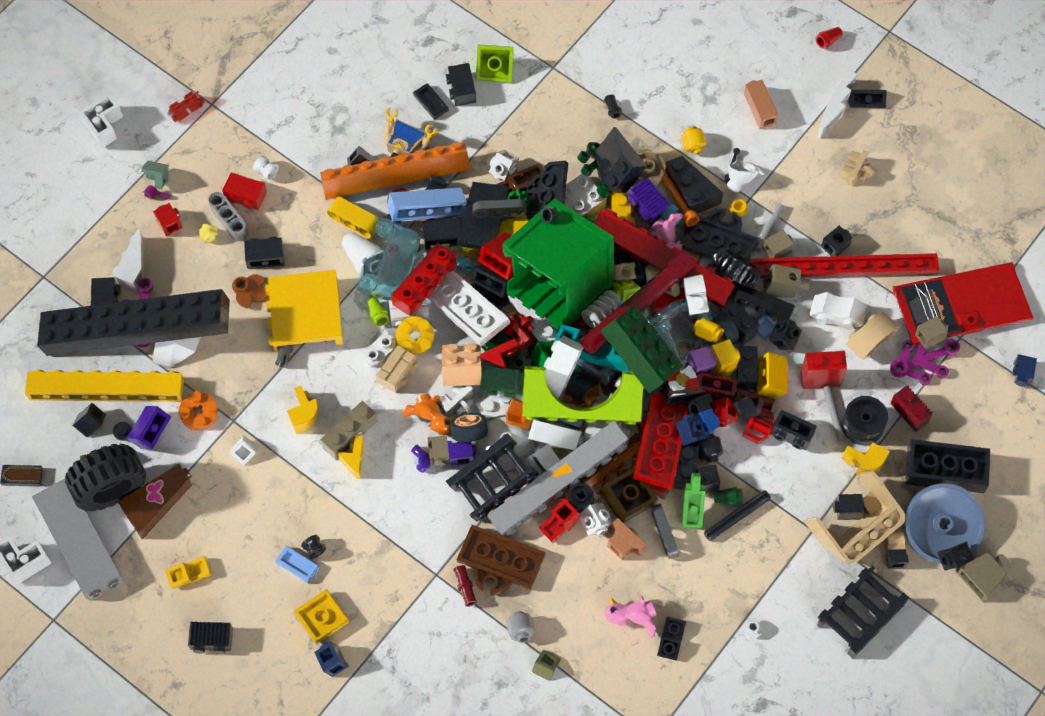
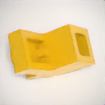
(306, 413)
(871, 461)

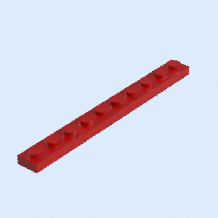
(854, 265)

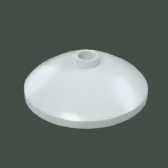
(496, 430)

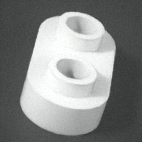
(380, 350)

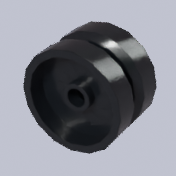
(864, 420)

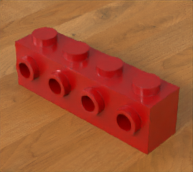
(424, 279)

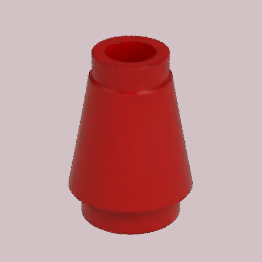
(828, 37)

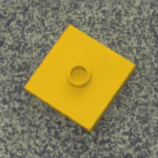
(321, 616)

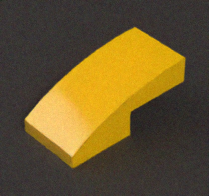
(188, 573)

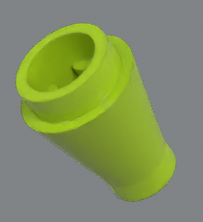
(377, 312)

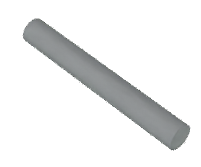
(771, 224)
(834, 413)

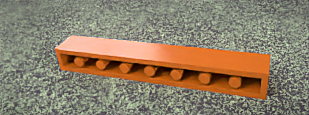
(395, 170)

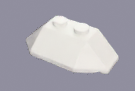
(175, 351)

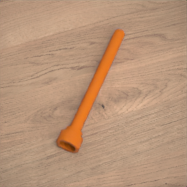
(689, 216)

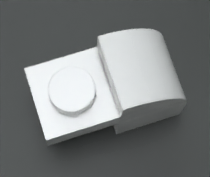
(696, 294)

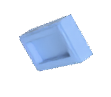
(297, 564)

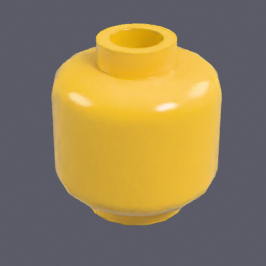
(693, 140)

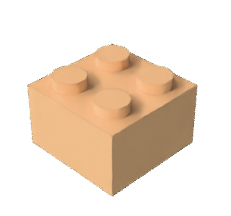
(461, 364)

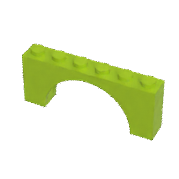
(621, 406)

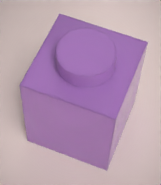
(701, 360)

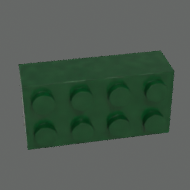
(642, 348)

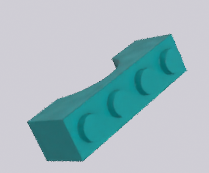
(605, 356)

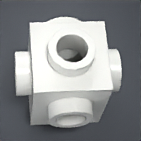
(503, 165)
(595, 519)

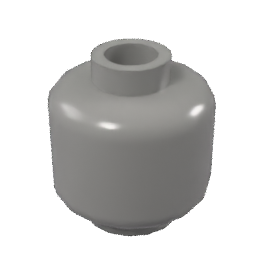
(520, 626)

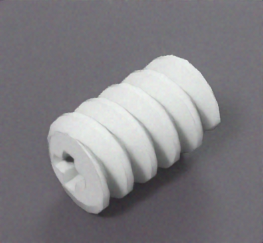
(601, 308)

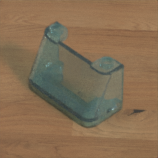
(396, 260)
(677, 328)

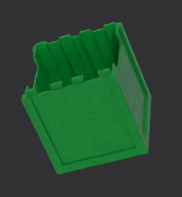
(560, 265)

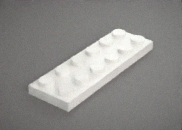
(468, 309)

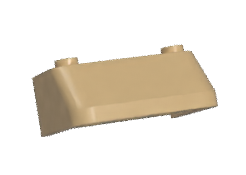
(881, 520)

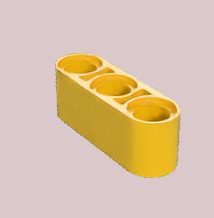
(353, 217)

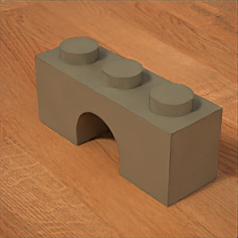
(339, 437)

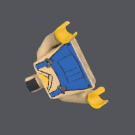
(405, 138)

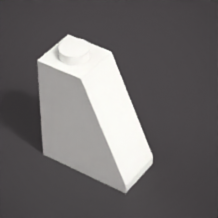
(556, 434)

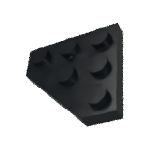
(546, 187)

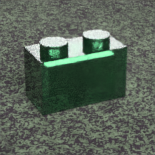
(502, 381)

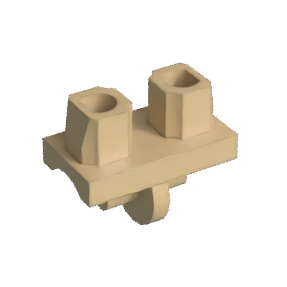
(852, 173)

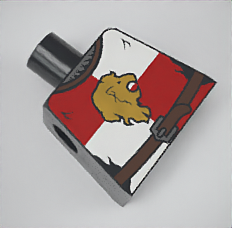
(682, 387)

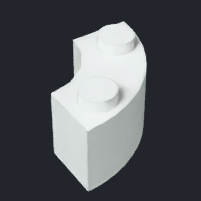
(838, 310)

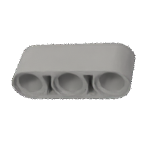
(225, 209)

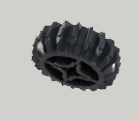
(736, 267)

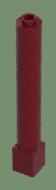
(643, 298)

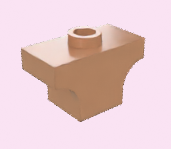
(625, 541)

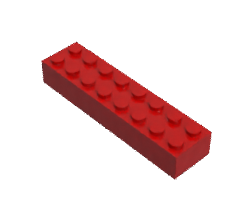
(656, 253)

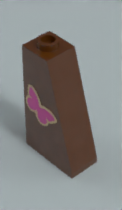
(153, 500)

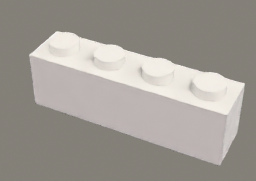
(561, 364)

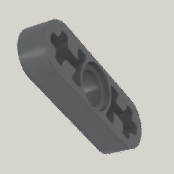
(491, 209)
(664, 531)

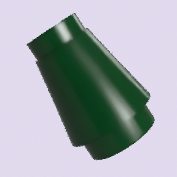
(729, 496)

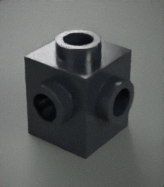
(785, 334)

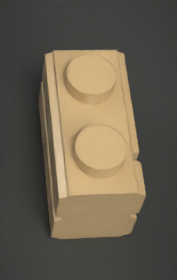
(396, 369)

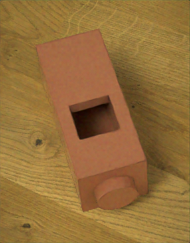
(761, 104)

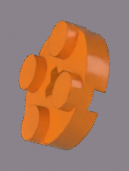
(199, 421)

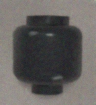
(710, 448)

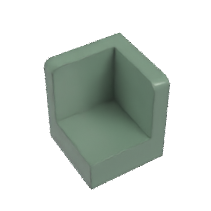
(156, 172)

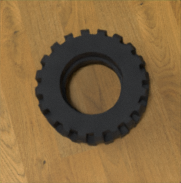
(105, 477)

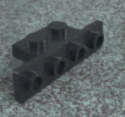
(761, 302)

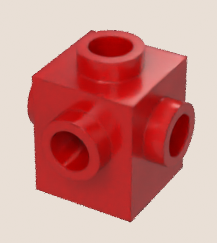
(724, 411)

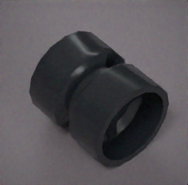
(581, 496)

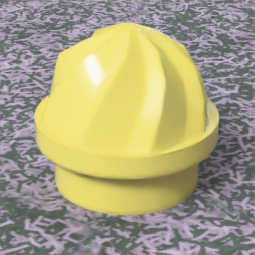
(208, 233)

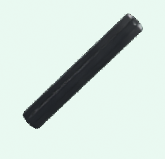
(737, 515)

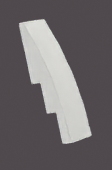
(836, 106)

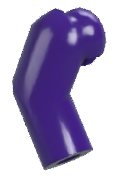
(423, 458)

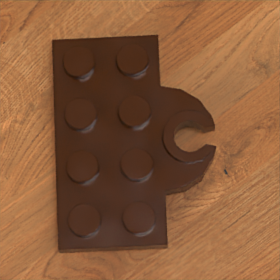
(499, 560)

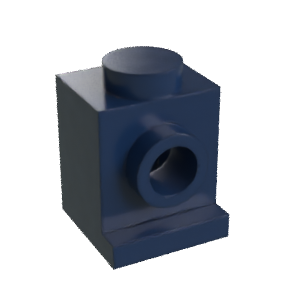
(1024, 370)
(691, 429)
(331, 659)

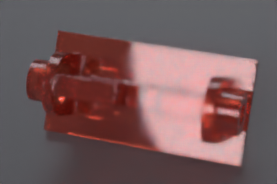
(179, 109)

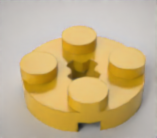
(421, 326)

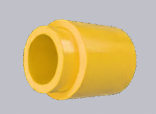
(708, 330)

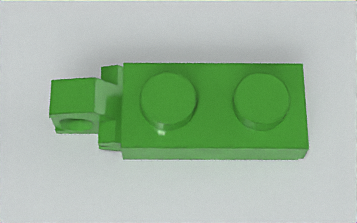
(693, 503)

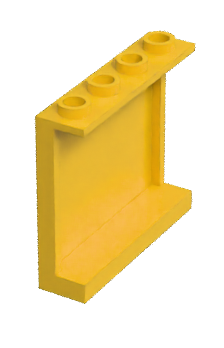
(304, 308)

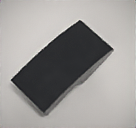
(671, 638)

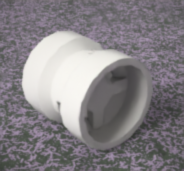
(267, 168)

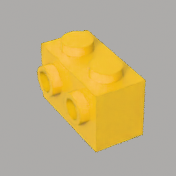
(622, 206)
(726, 357)
(772, 375)

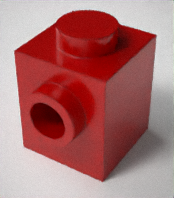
(168, 218)

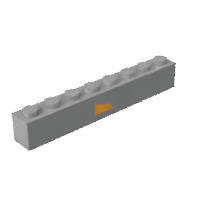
(558, 479)

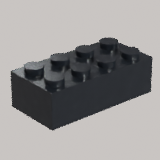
(947, 463)

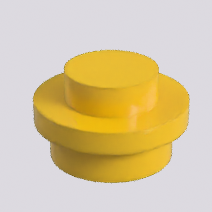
(739, 207)

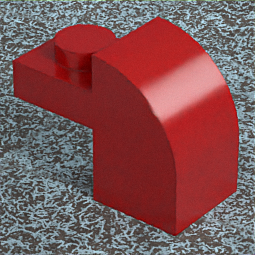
(563, 519)

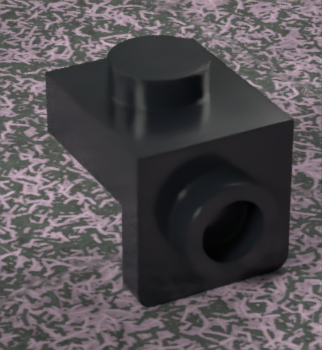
(955, 556)

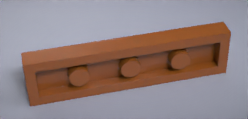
(617, 460)

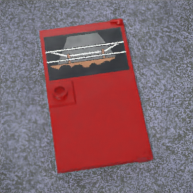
(965, 301)

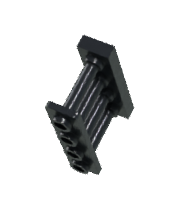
(475, 469)
(869, 631)

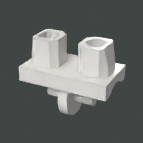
(460, 403)

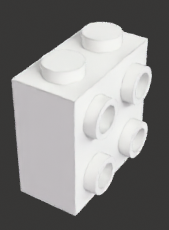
(583, 197)

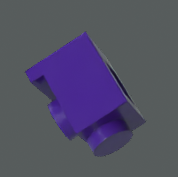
(461, 453)

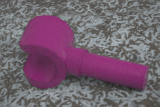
(150, 191)

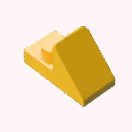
(353, 460)

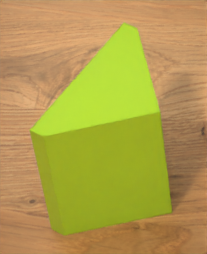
(494, 63)

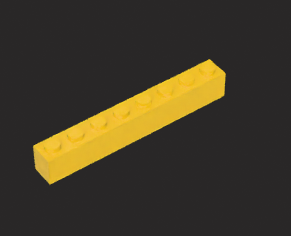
(105, 386)

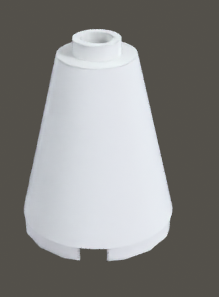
(362, 253)

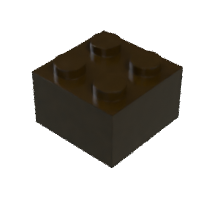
(628, 496)

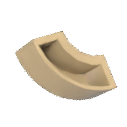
(872, 335)

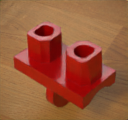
(522, 327)

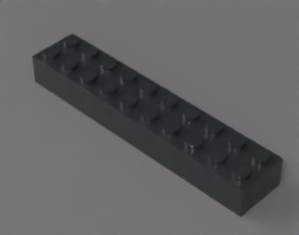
(134, 322)

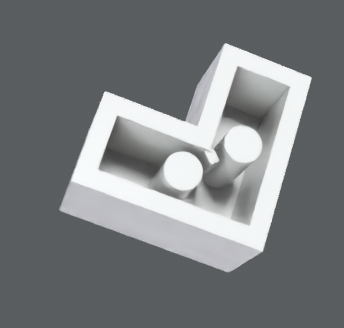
(99, 118)
(24, 562)

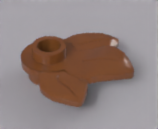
(251, 291)

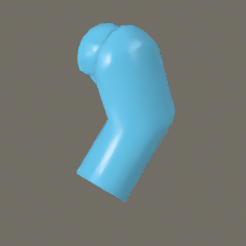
(465, 264)

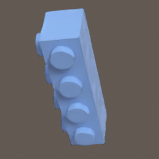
(426, 204)

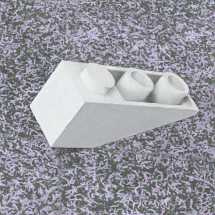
(131, 266)

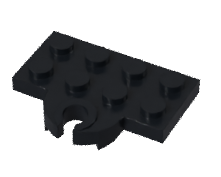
(713, 233)

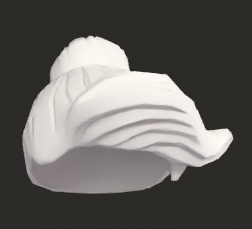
(741, 174)

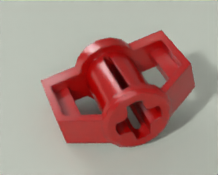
(759, 425)

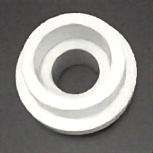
(748, 632)

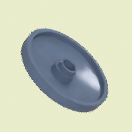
(943, 518)

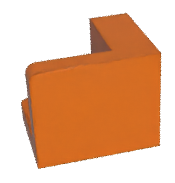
(514, 415)

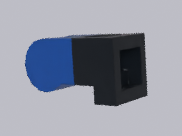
(701, 407)

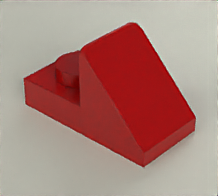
(496, 355)

